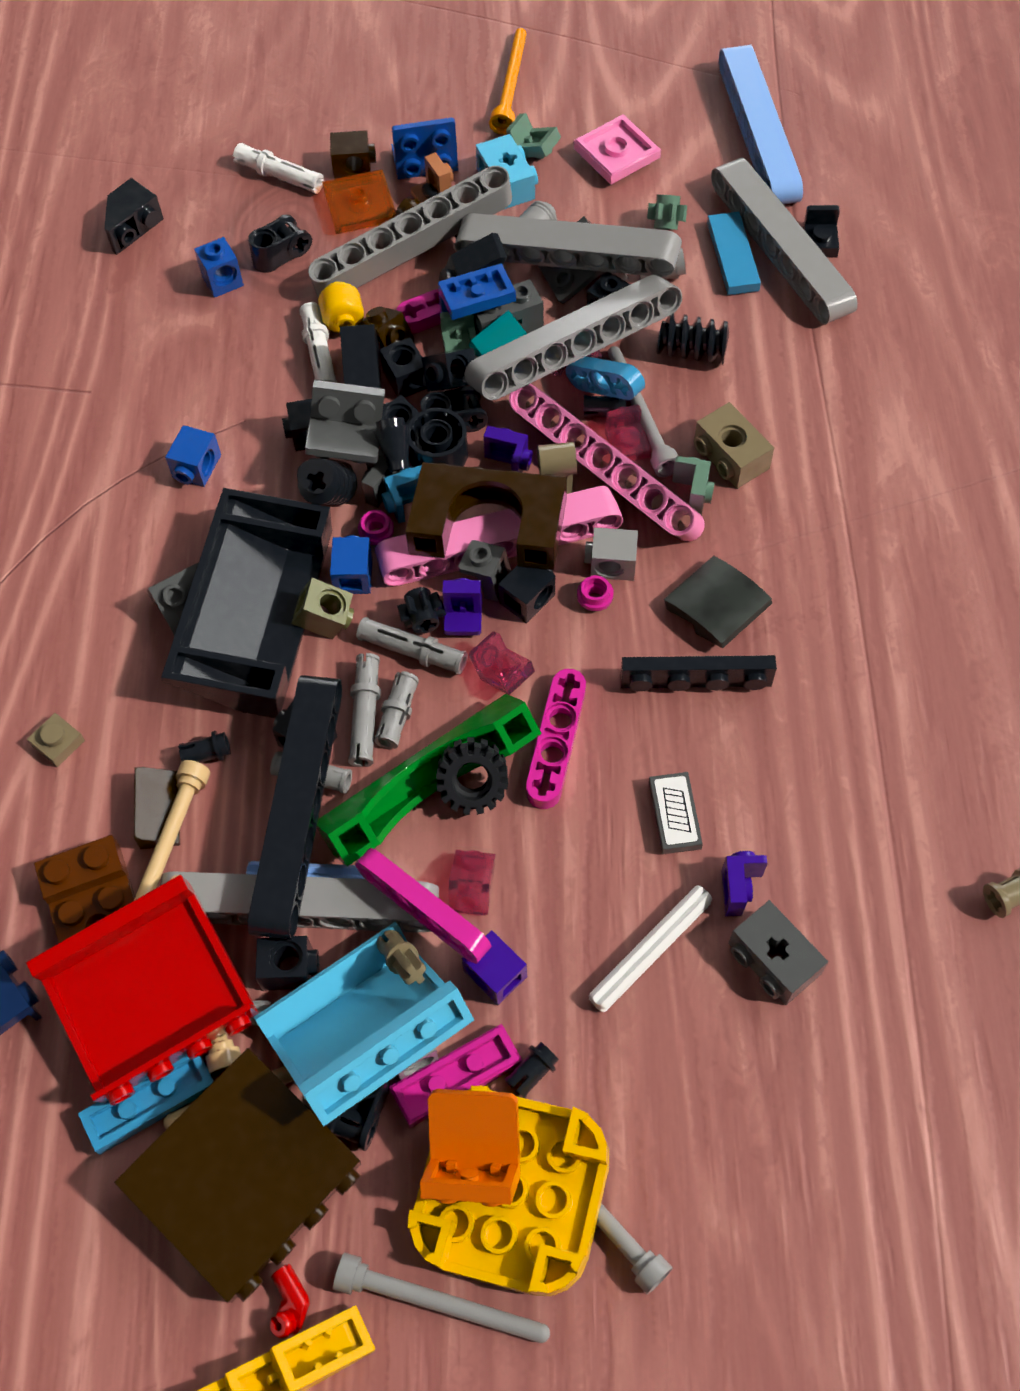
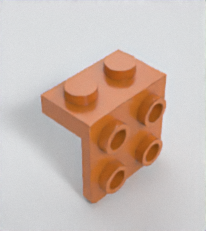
(472, 1147)

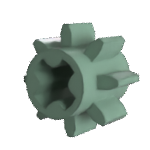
(667, 212)

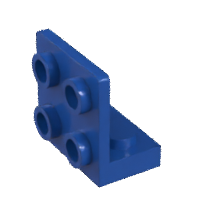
(421, 139)
(475, 292)

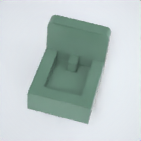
(534, 141)
(458, 332)
(695, 473)

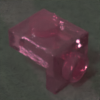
(500, 665)
(471, 882)

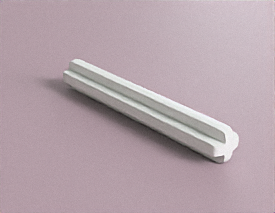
(650, 948)

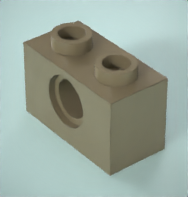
(733, 445)

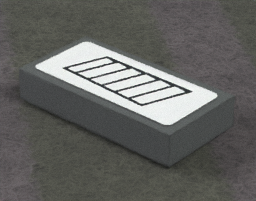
(675, 813)

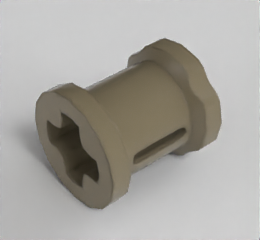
(1004, 895)

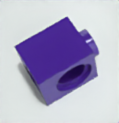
(498, 970)

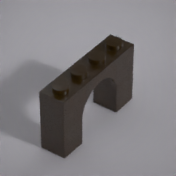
(449, 490)

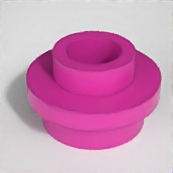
(372, 520)
(598, 585)

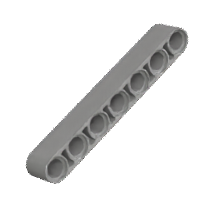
(412, 231)
(784, 241)
(576, 244)
(572, 337)
(325, 902)

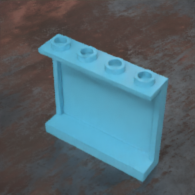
(359, 1027)

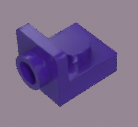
(737, 879)

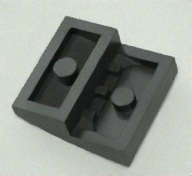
(718, 601)

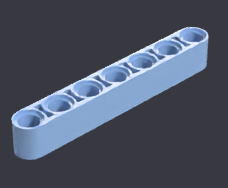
(760, 123)

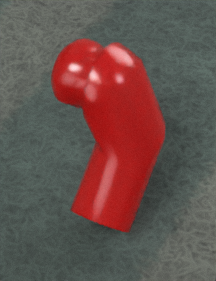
(293, 1304)

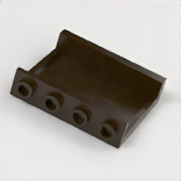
(239, 1176)

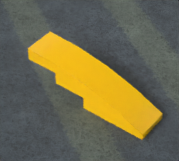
(303, 1358)

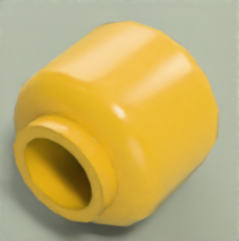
(340, 306)

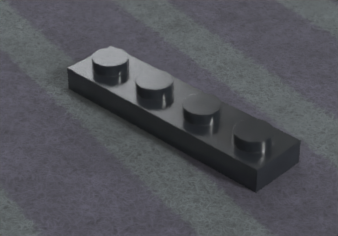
(698, 672)

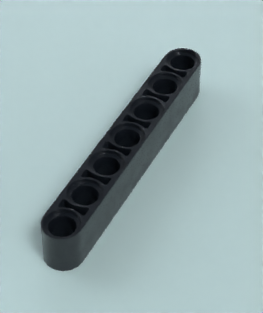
(295, 808)

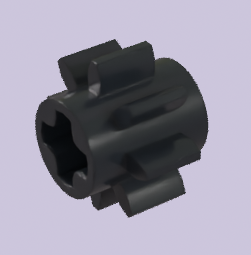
(421, 610)

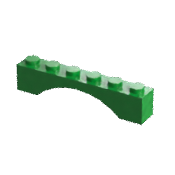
(375, 810)

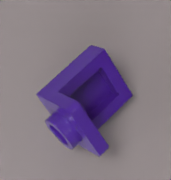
(508, 447)
(462, 606)

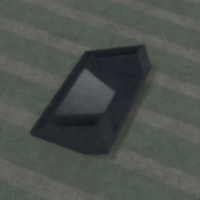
(239, 611)

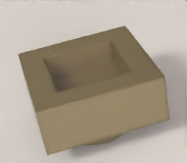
(56, 739)

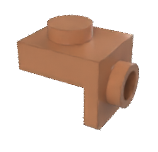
(437, 173)

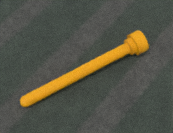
(502, 115)

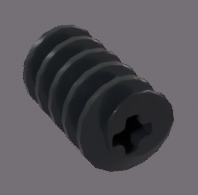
(694, 338)
(326, 481)

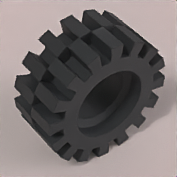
(479, 797)

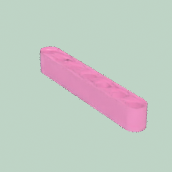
(617, 470)
(583, 512)

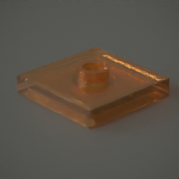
(359, 201)

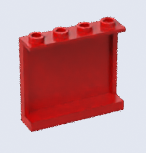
(144, 990)

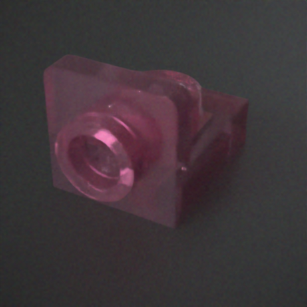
(626, 432)

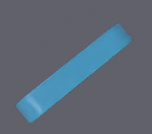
(606, 377)

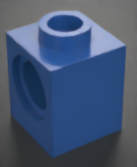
(219, 267)
(193, 456)
(351, 564)

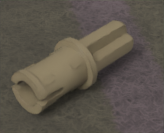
(401, 957)

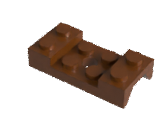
(84, 885)

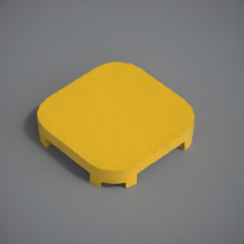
(547, 1230)

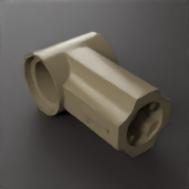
(558, 460)

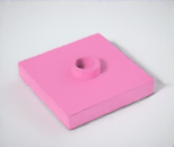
(617, 149)

